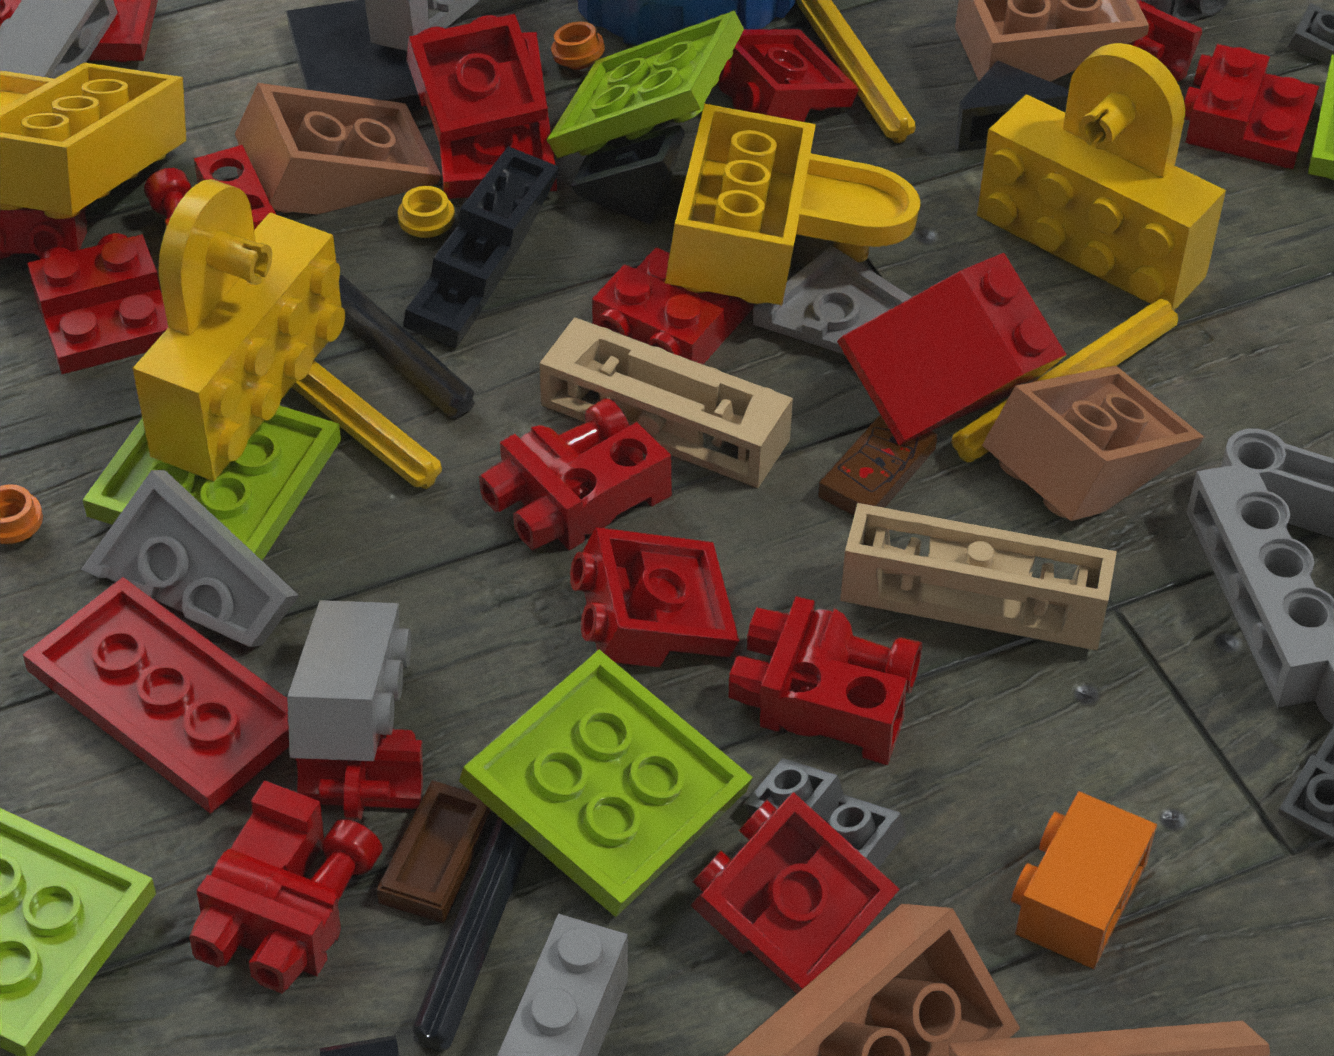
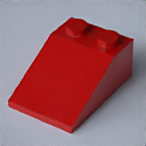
(952, 348)

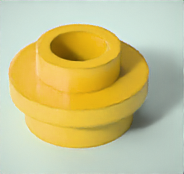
(425, 212)

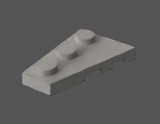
(829, 300)
(191, 563)

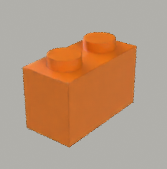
(1083, 879)

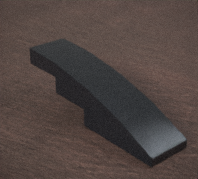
(481, 247)

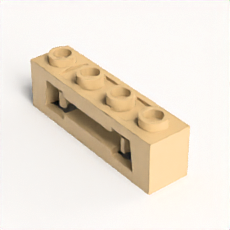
(669, 399)
(977, 577)

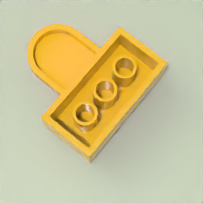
(83, 134)
(1105, 179)
(759, 187)
(241, 323)

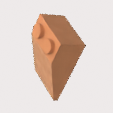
(1044, 35)
(331, 149)
(1087, 439)

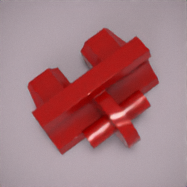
(1169, 40)
(388, 781)

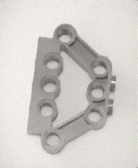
(1265, 573)

